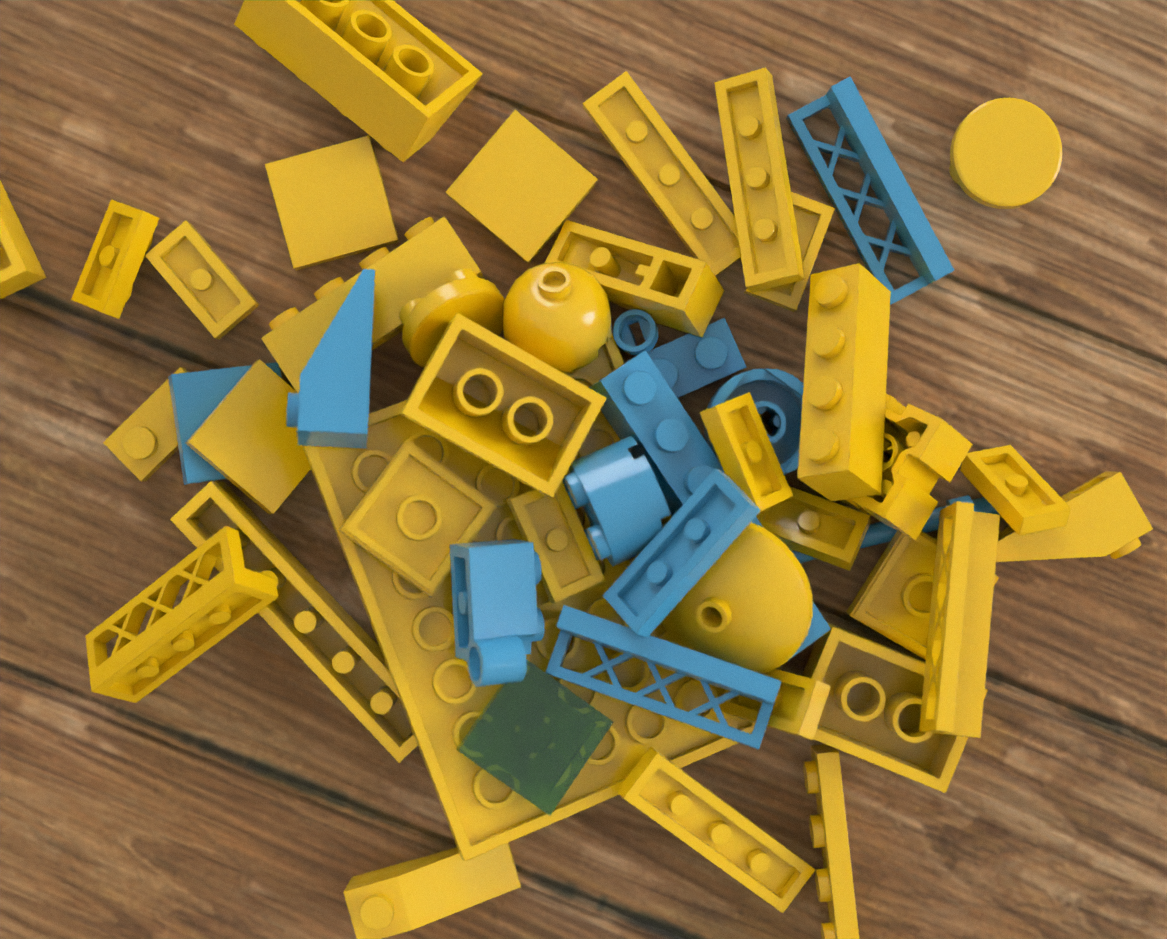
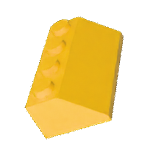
(367, 63)

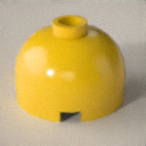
(558, 315)

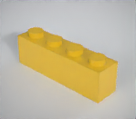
(400, 276)
(845, 384)

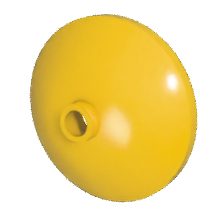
(761, 604)

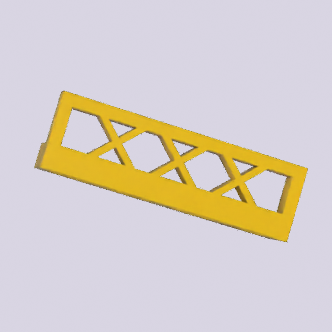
(959, 621)
(178, 633)

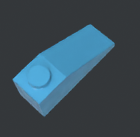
(336, 379)

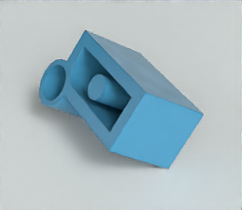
(495, 608)

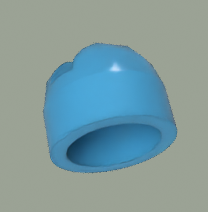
(624, 336)

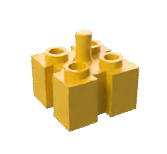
(915, 455)

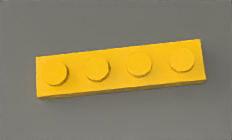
(665, 172)
(759, 180)
(715, 829)
(830, 834)

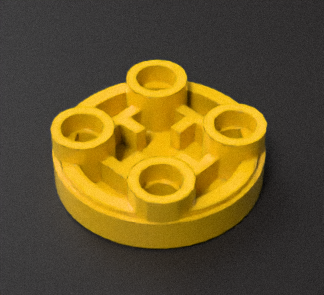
(1005, 153)
(429, 316)

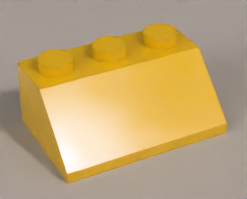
(503, 405)

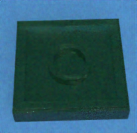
(535, 737)

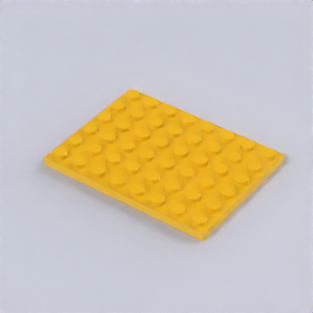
(436, 685)

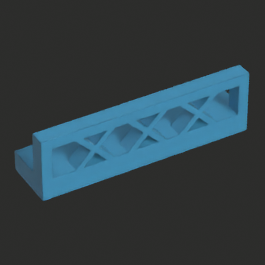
(886, 181)
(668, 656)

